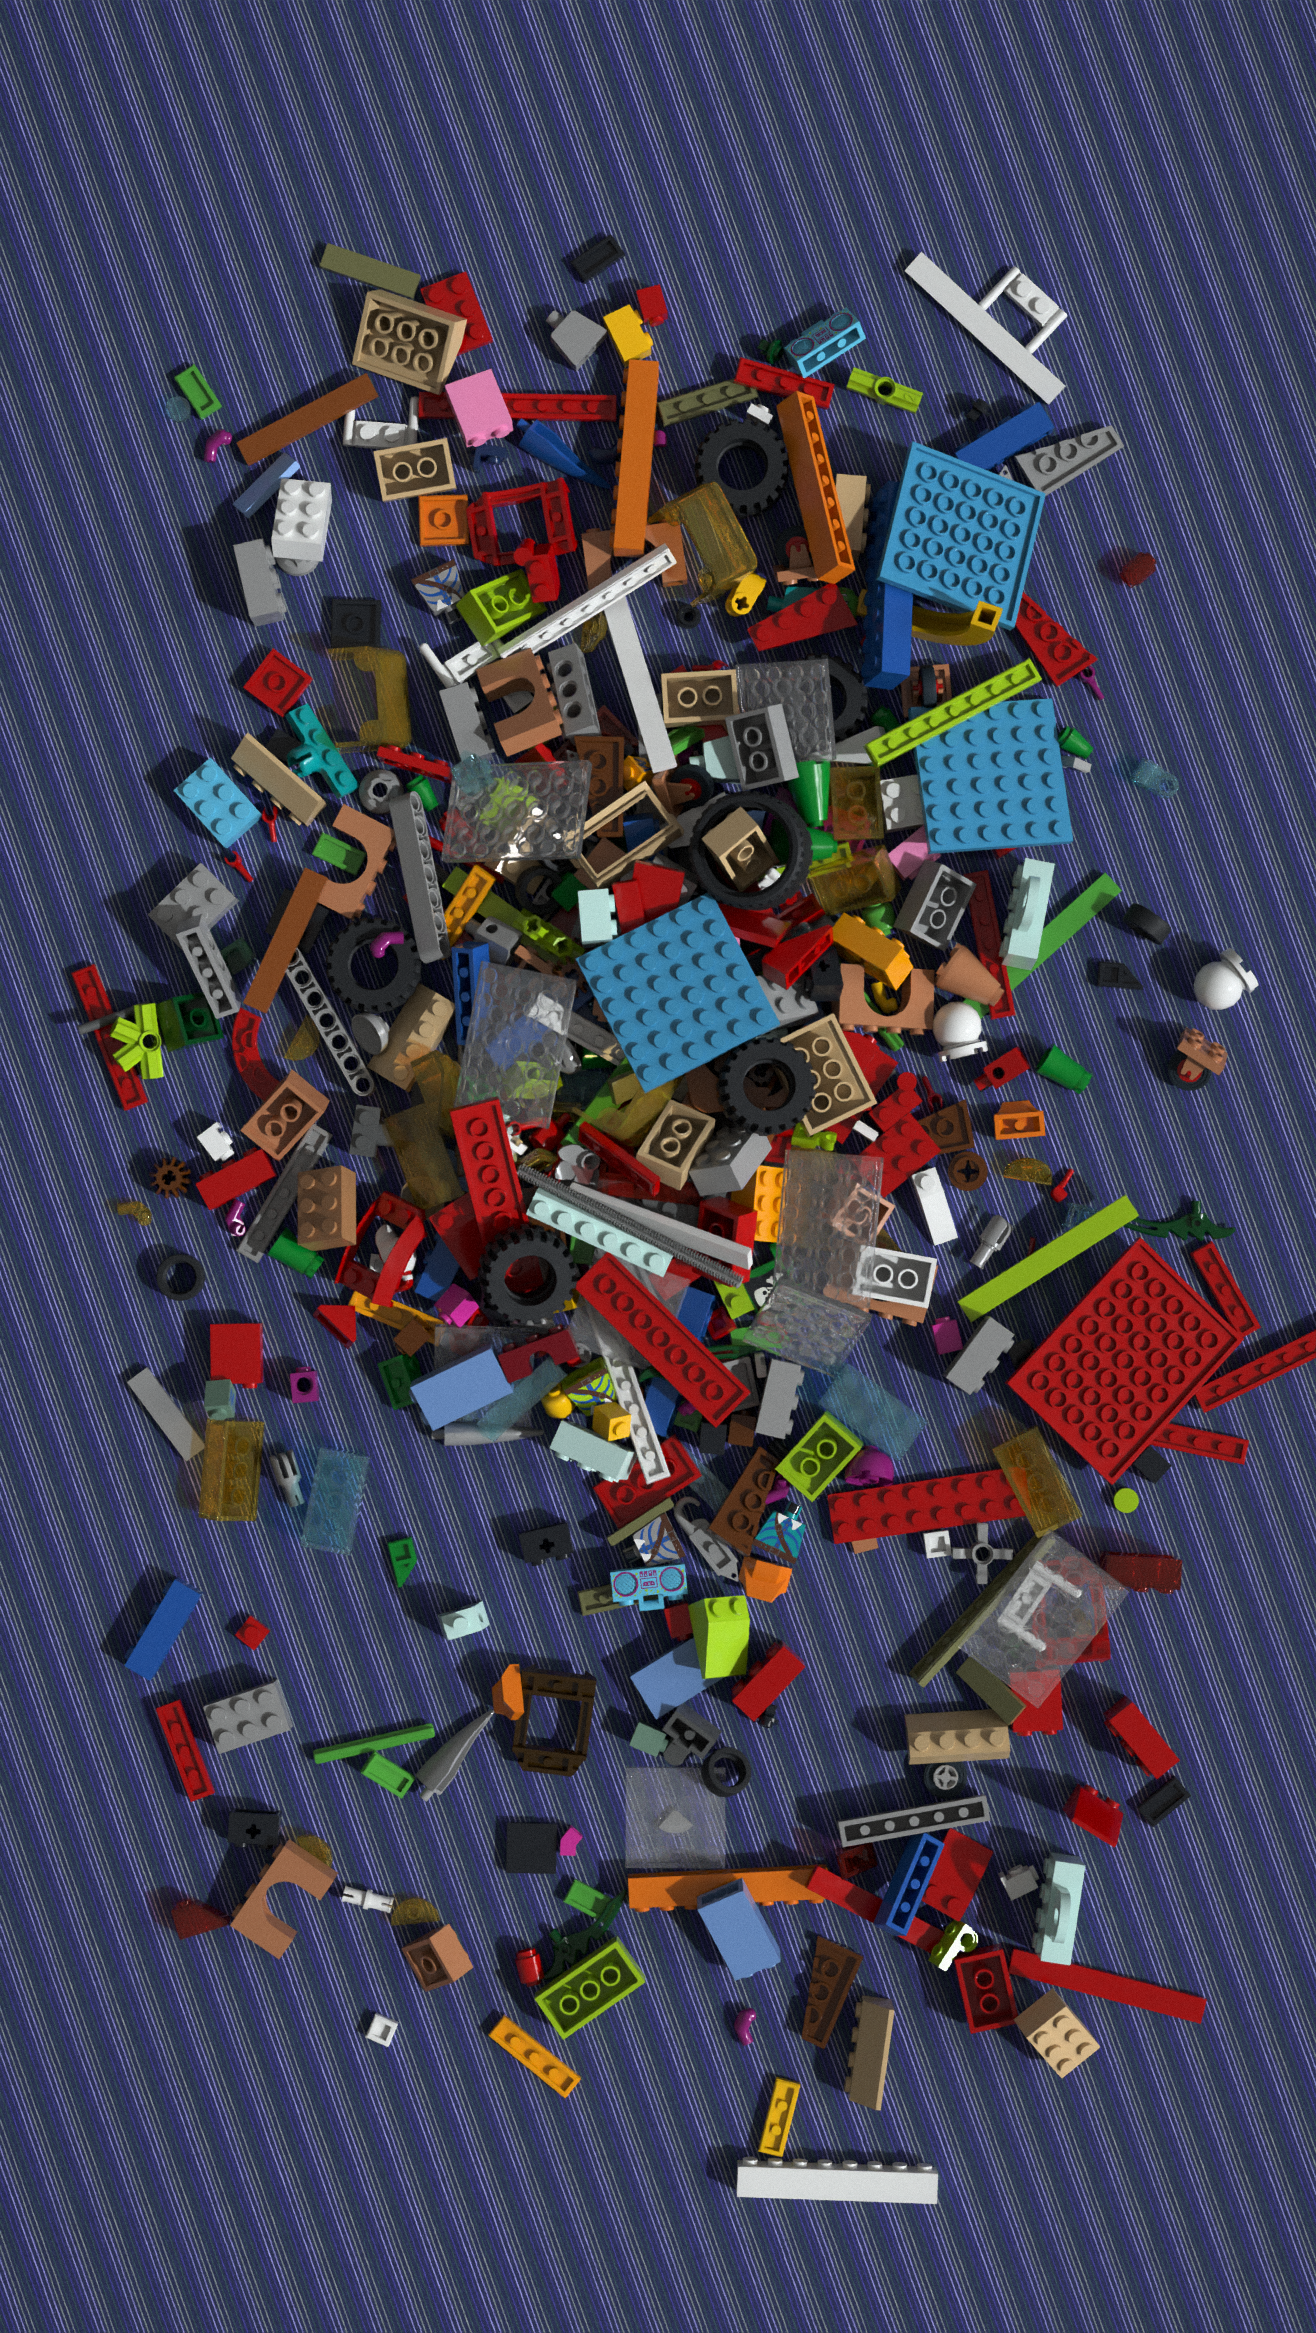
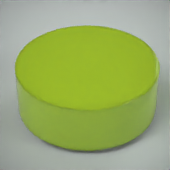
(1125, 1500)

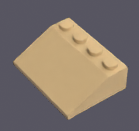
(408, 340)
(839, 1080)

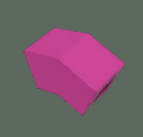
(569, 1841)

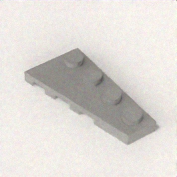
(1061, 462)

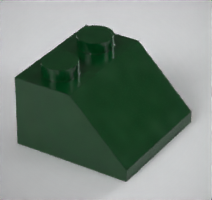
(188, 1022)

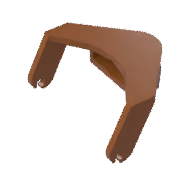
(703, 1091)

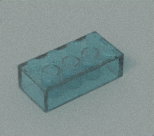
(872, 1411)
(335, 1500)

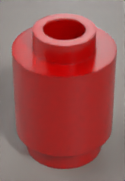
(529, 1967)

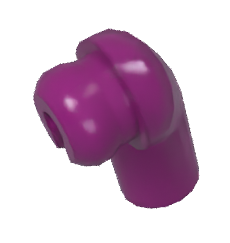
(383, 940)

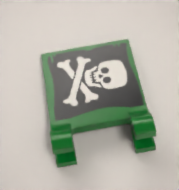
(761, 1281)

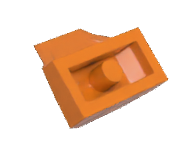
(1018, 1120)
(763, 1578)
(508, 1694)

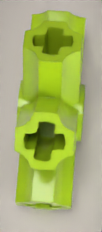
(547, 936)
(133, 1036)

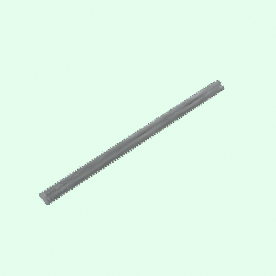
(629, 1226)

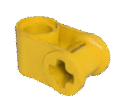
(746, 592)

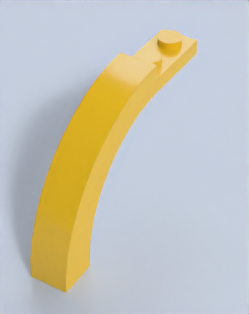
(950, 628)

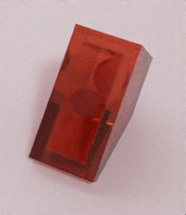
(196, 1918)

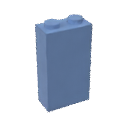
(460, 1387)
(671, 1678)
(738, 1929)

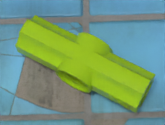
(868, 384)

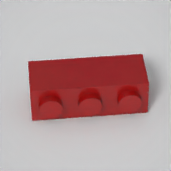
(235, 1178)

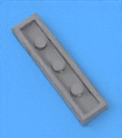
(166, 1414)

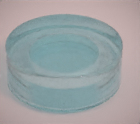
(178, 409)

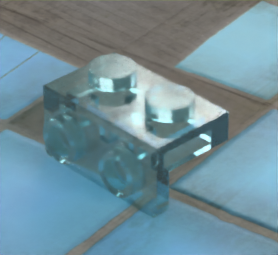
(580, 1086)

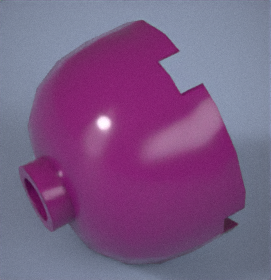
(870, 1467)

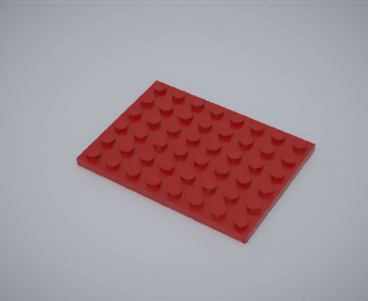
(1124, 1361)

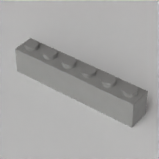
(913, 1820)

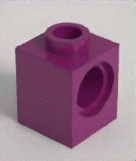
(300, 1396)

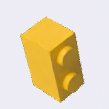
(627, 334)

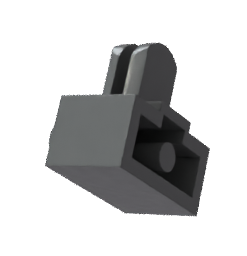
(368, 1132)
(689, 1734)

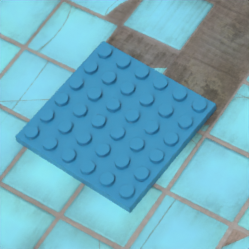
(960, 534)
(994, 780)
(677, 992)

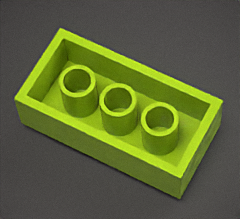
(590, 1987)

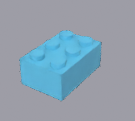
(218, 803)

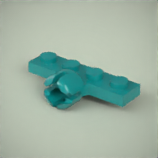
(318, 753)

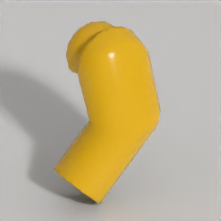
(887, 1005)

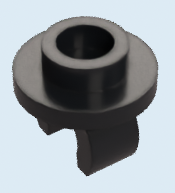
(980, 407)
(766, 1718)

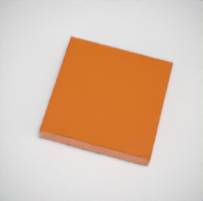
(443, 520)

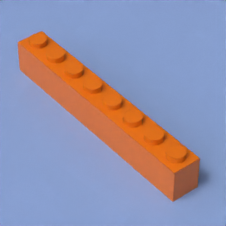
(636, 458)
(815, 487)
(683, 1887)

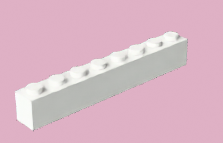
(837, 2181)

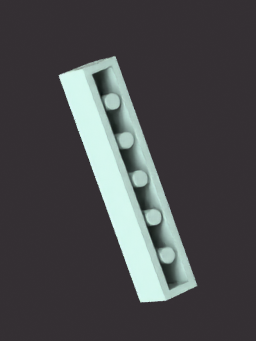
(597, 1232)

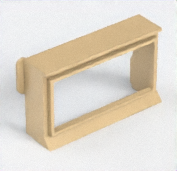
(643, 851)

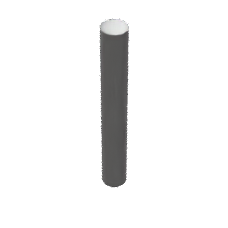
(105, 1020)

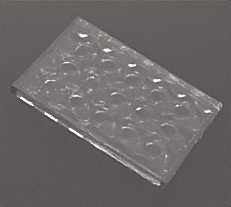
(521, 816)
(516, 1042)
(829, 1224)
(1043, 1618)

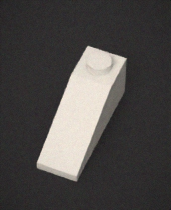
(852, 749)
(934, 1206)

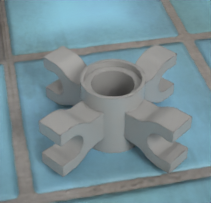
(993, 1553)

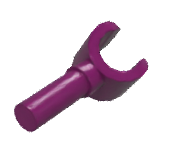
(660, 439)
(1092, 683)

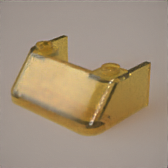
(715, 536)
(392, 698)
(639, 1116)

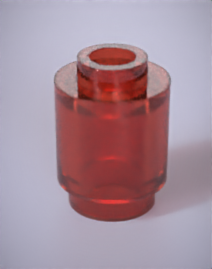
(1138, 569)

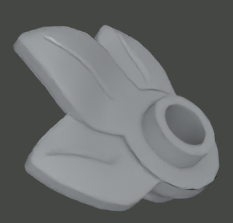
(574, 1166)

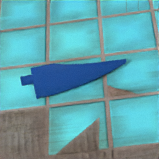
(550, 449)

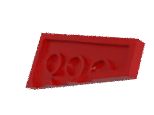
(808, 617)
(1050, 643)

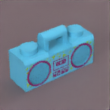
(824, 342)
(642, 1581)

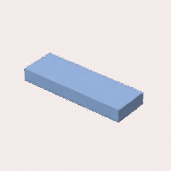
(266, 485)

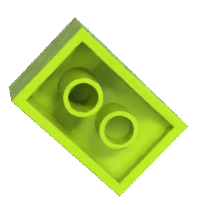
(499, 607)
(819, 1455)
(721, 1635)

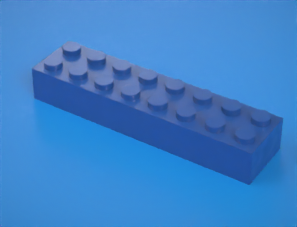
(888, 607)

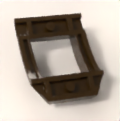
(561, 1686)

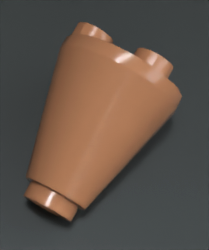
(968, 978)

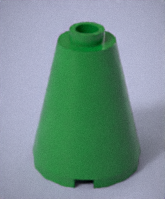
(811, 791)
(822, 842)

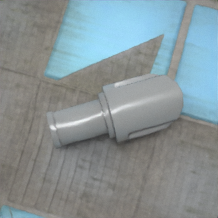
(991, 1240)
(288, 1476)

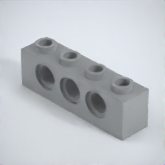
(571, 661)
(208, 966)

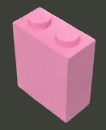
(479, 408)

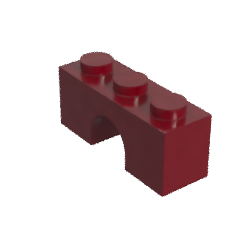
(557, 1342)

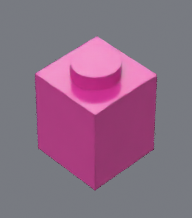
(456, 1306)
(946, 1335)

